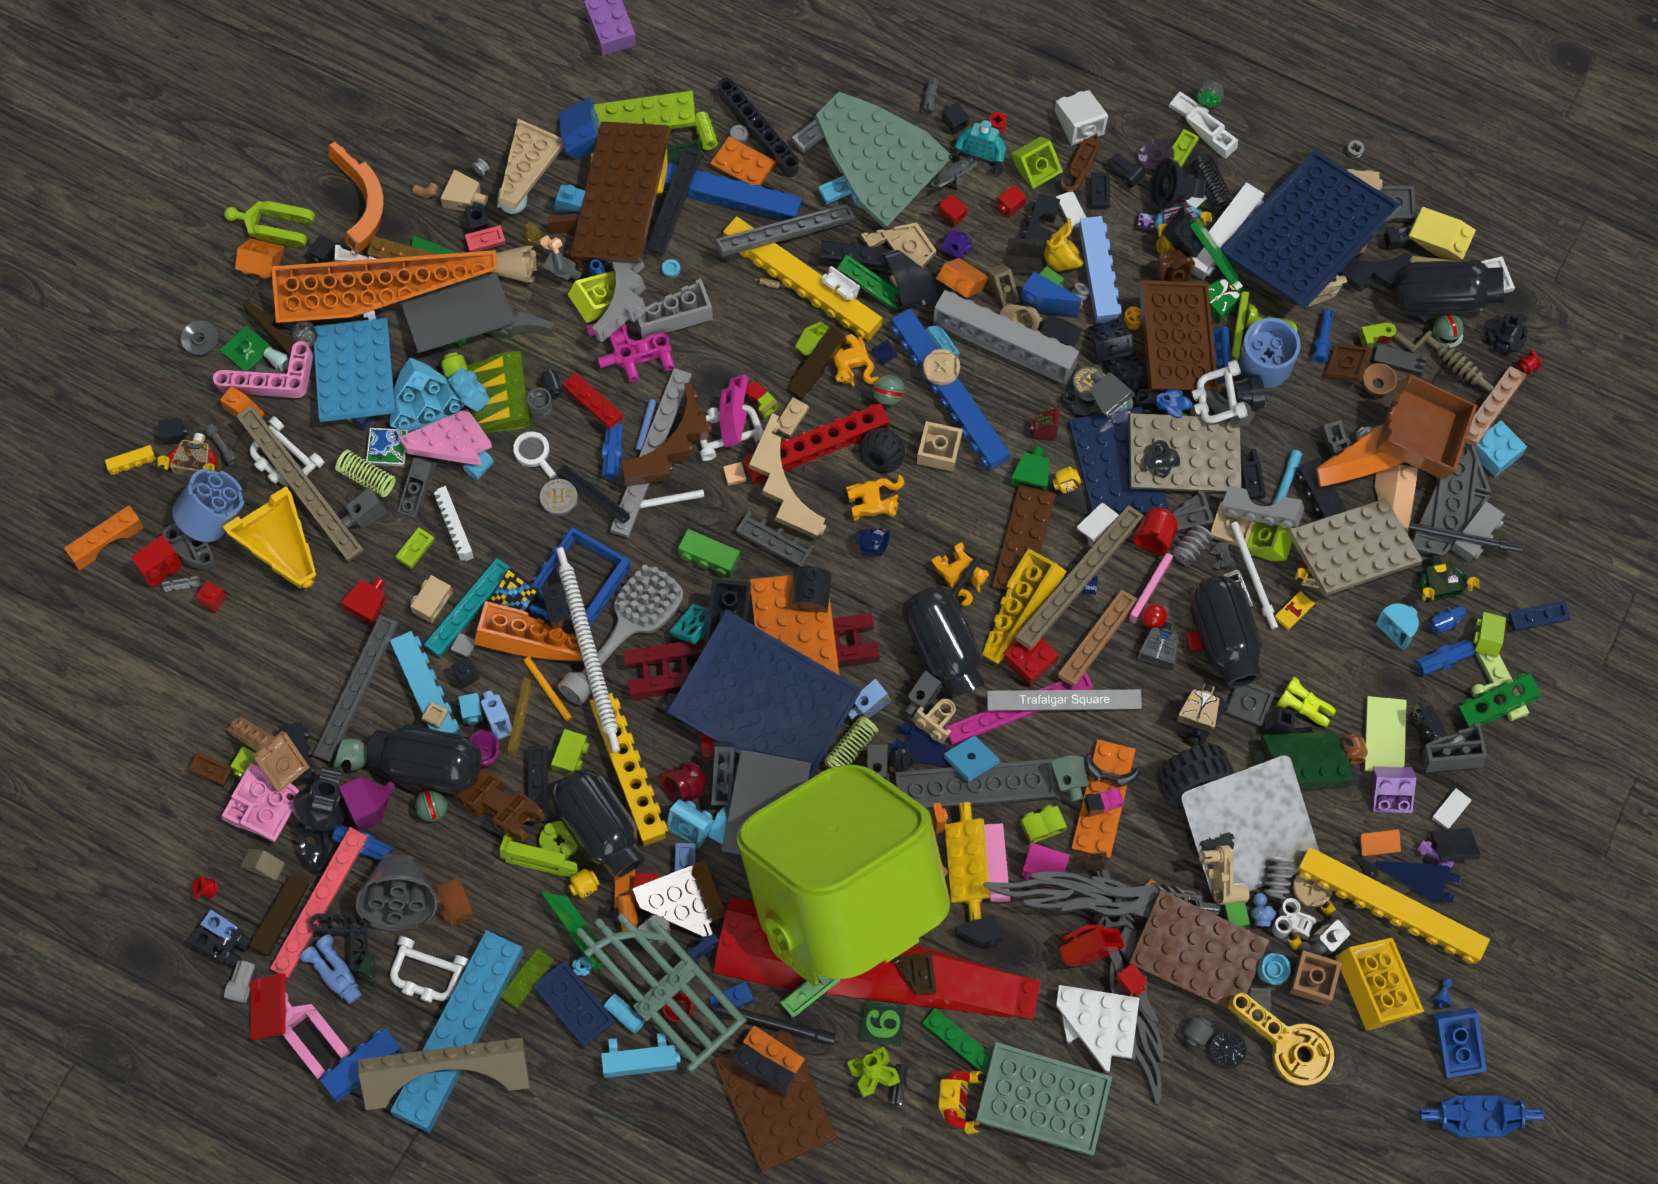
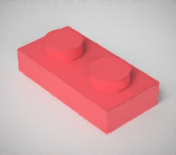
(485, 239)

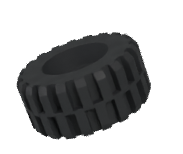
(1190, 770)

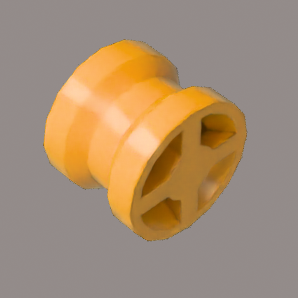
(1135, 314)

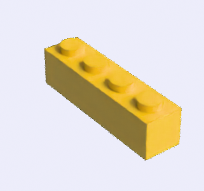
(129, 460)

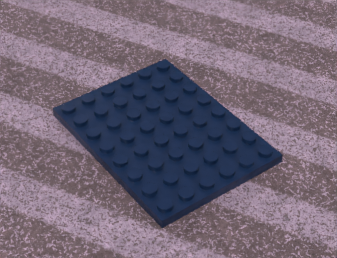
(1309, 229)
(763, 695)

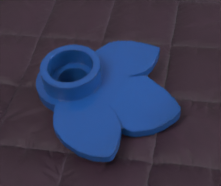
(1173, 402)

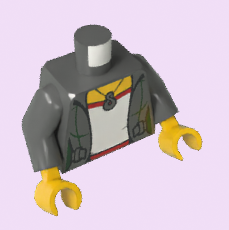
(1328, 936)

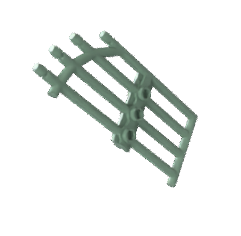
(667, 987)

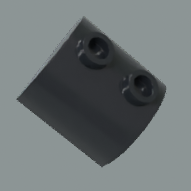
(810, 589)

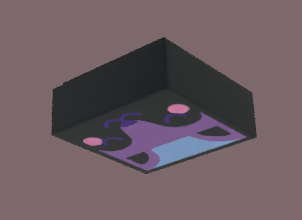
(1146, 223)

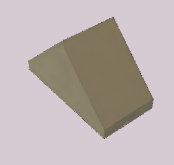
(263, 864)

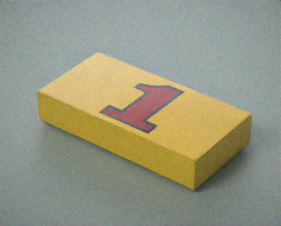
(1294, 610)

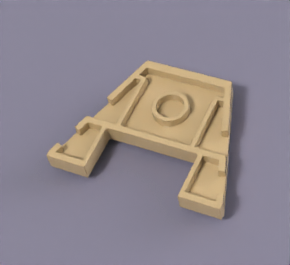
(907, 239)

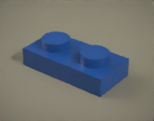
(737, 995)

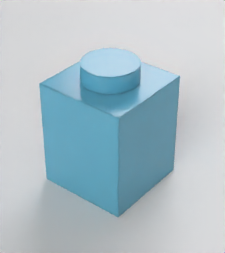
(471, 709)

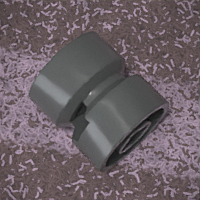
(540, 404)

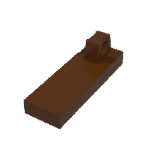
(563, 223)

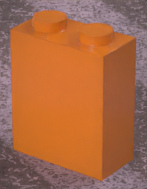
(962, 277)

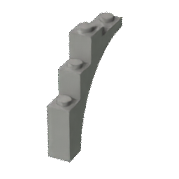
(625, 302)

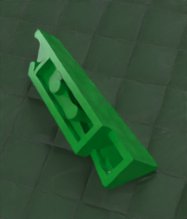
(572, 921)

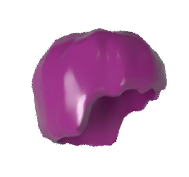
(488, 745)

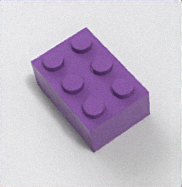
(610, 25)

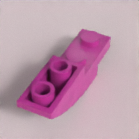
(731, 412)

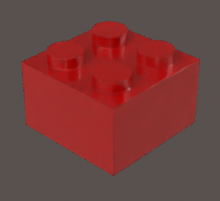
(156, 561)
(1030, 664)

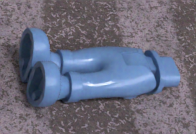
(339, 980)

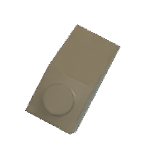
(1003, 285)

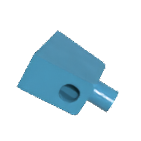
(568, 200)

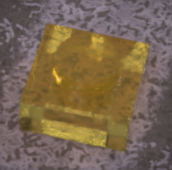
(533, 233)

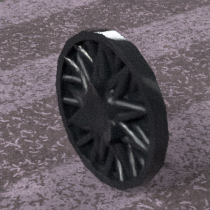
(1227, 1049)

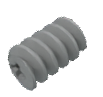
(1191, 544)
(1278, 877)

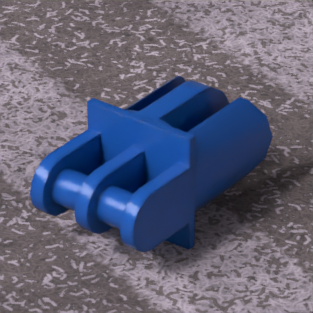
(1447, 620)

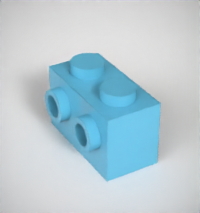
(469, 389)

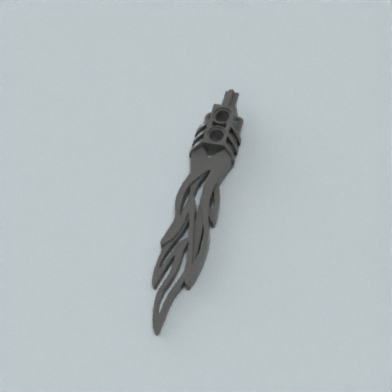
(1092, 893)
(1116, 966)

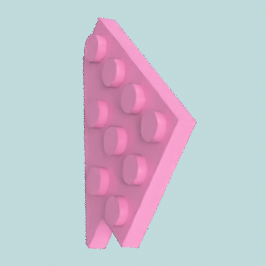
(451, 439)

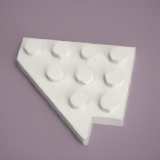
(1101, 1021)

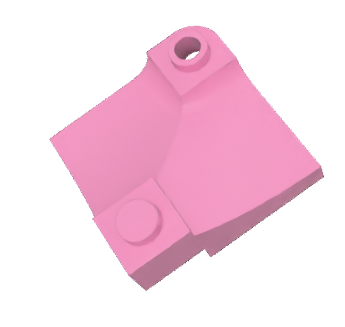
(259, 806)

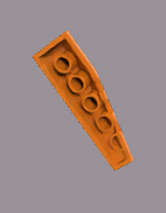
(1356, 460)
(522, 635)

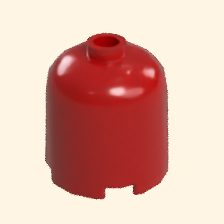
(1156, 531)

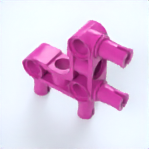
(639, 351)

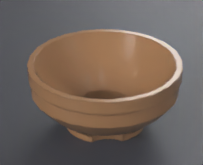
(1384, 374)

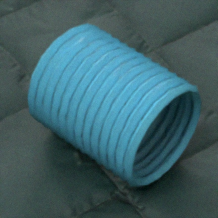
(476, 471)

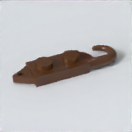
(1082, 162)

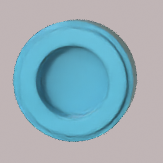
(671, 268)

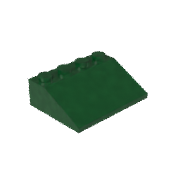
(1314, 756)

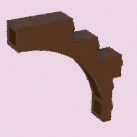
(658, 463)

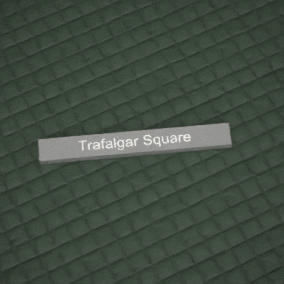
(1063, 700)

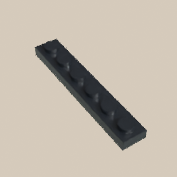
(674, 201)

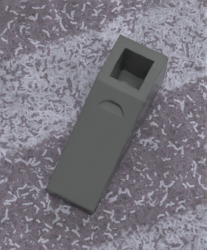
(416, 486)

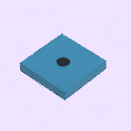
(971, 758)

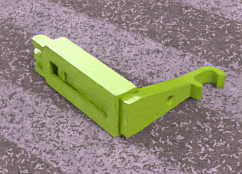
(536, 858)

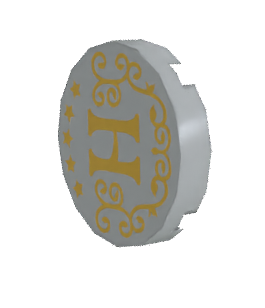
(558, 497)

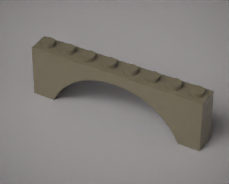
(387, 1074)

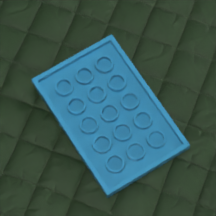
(354, 370)

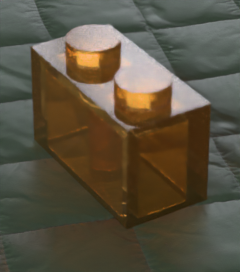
(455, 902)

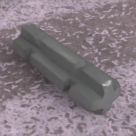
(181, 583)

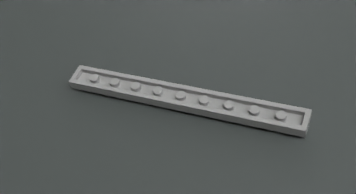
(656, 437)

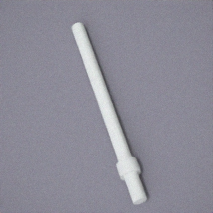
(1267, 609)

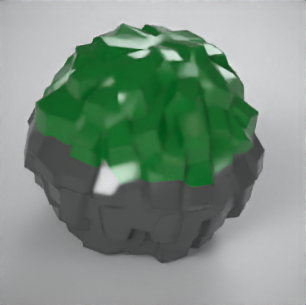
(1209, 93)

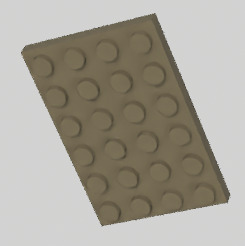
(1206, 452)
(1355, 547)

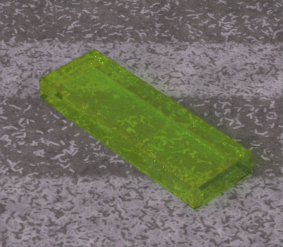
(526, 978)

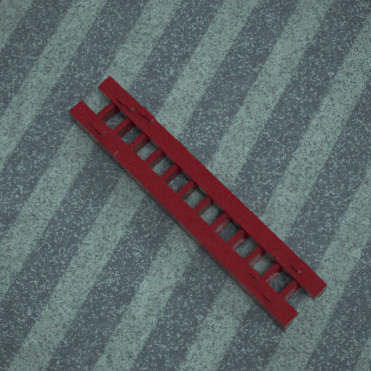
(673, 682)

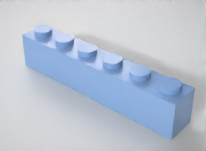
(1098, 269)

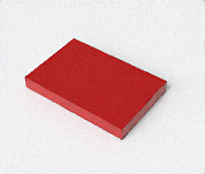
(268, 1007)

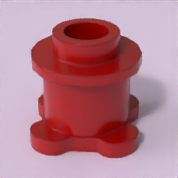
(1529, 363)
(204, 887)

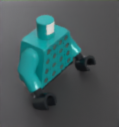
(982, 143)

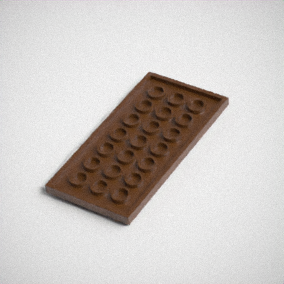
(620, 192)

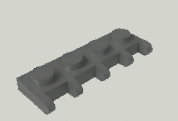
(774, 541)

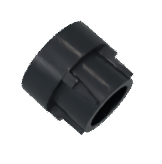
(1251, 392)

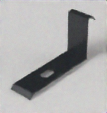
(613, 914)

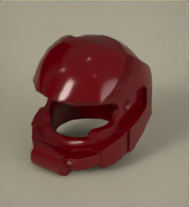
(689, 782)

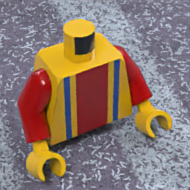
(954, 1097)

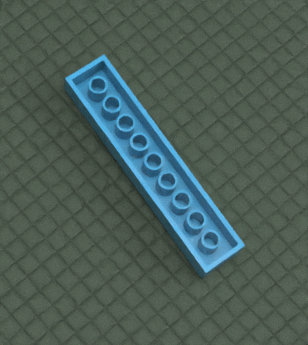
(460, 1025)

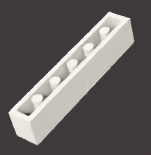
(1234, 216)

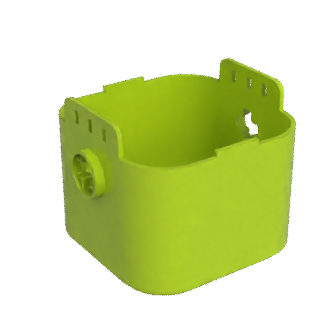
(843, 873)

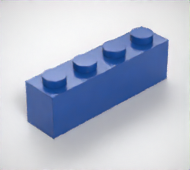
(345, 1076)

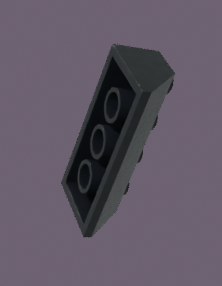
(728, 596)

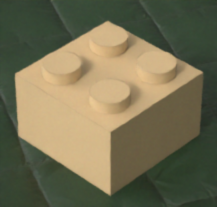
(939, 446)

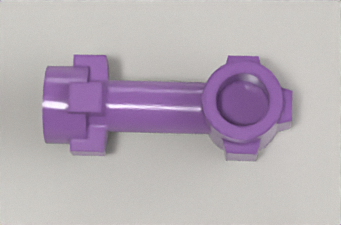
(1425, 848)

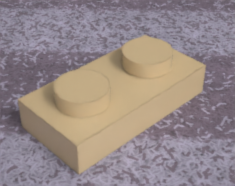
(792, 417)

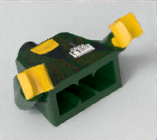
(1444, 581)

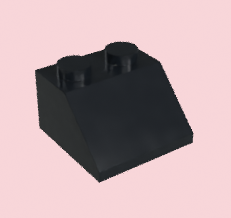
(1181, 234)

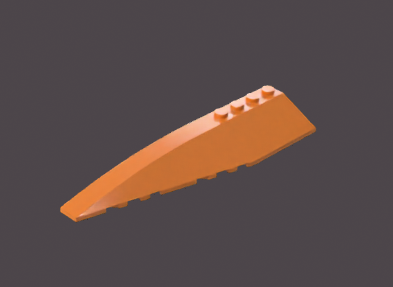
(365, 285)

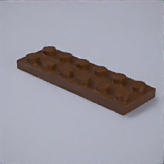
(1025, 531)

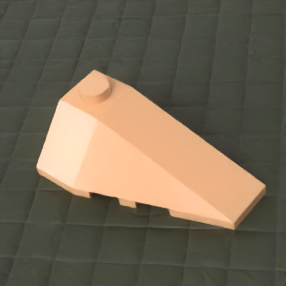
(1398, 487)

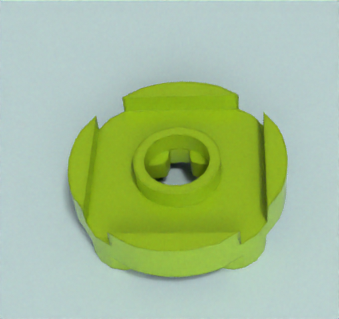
(553, 831)

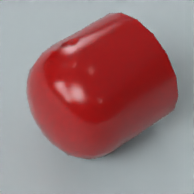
(684, 1002)

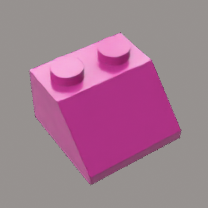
(1044, 860)

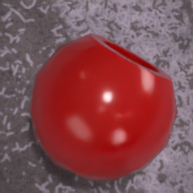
(1153, 616)

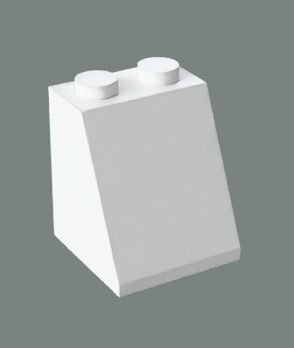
(1081, 116)

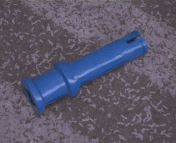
(1322, 343)

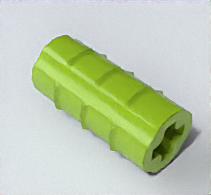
(705, 131)

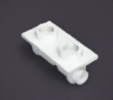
(847, 287)

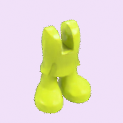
(1309, 707)

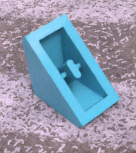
(719, 826)

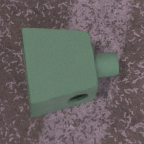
(1071, 775)

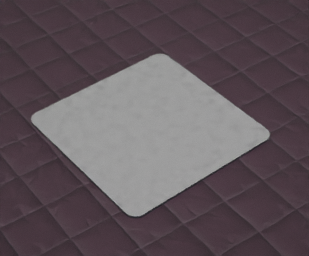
(1261, 811)

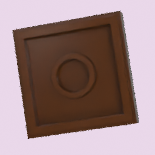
(1348, 362)

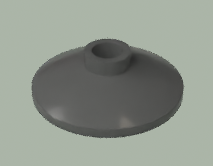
(199, 330)

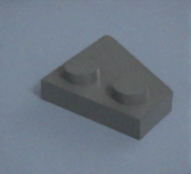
(1194, 513)

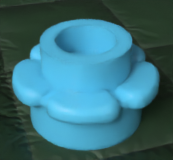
(581, 971)

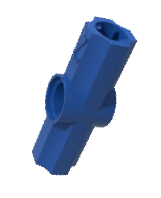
(612, 452)
(1445, 657)
(371, 848)

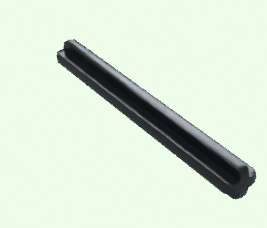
(594, 494)

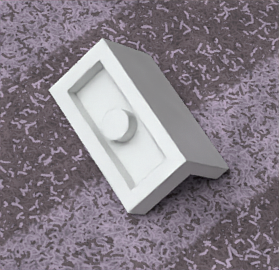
(1097, 523)

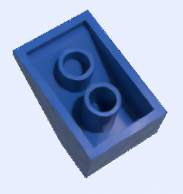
(579, 128)
(1049, 297)
(1459, 1042)

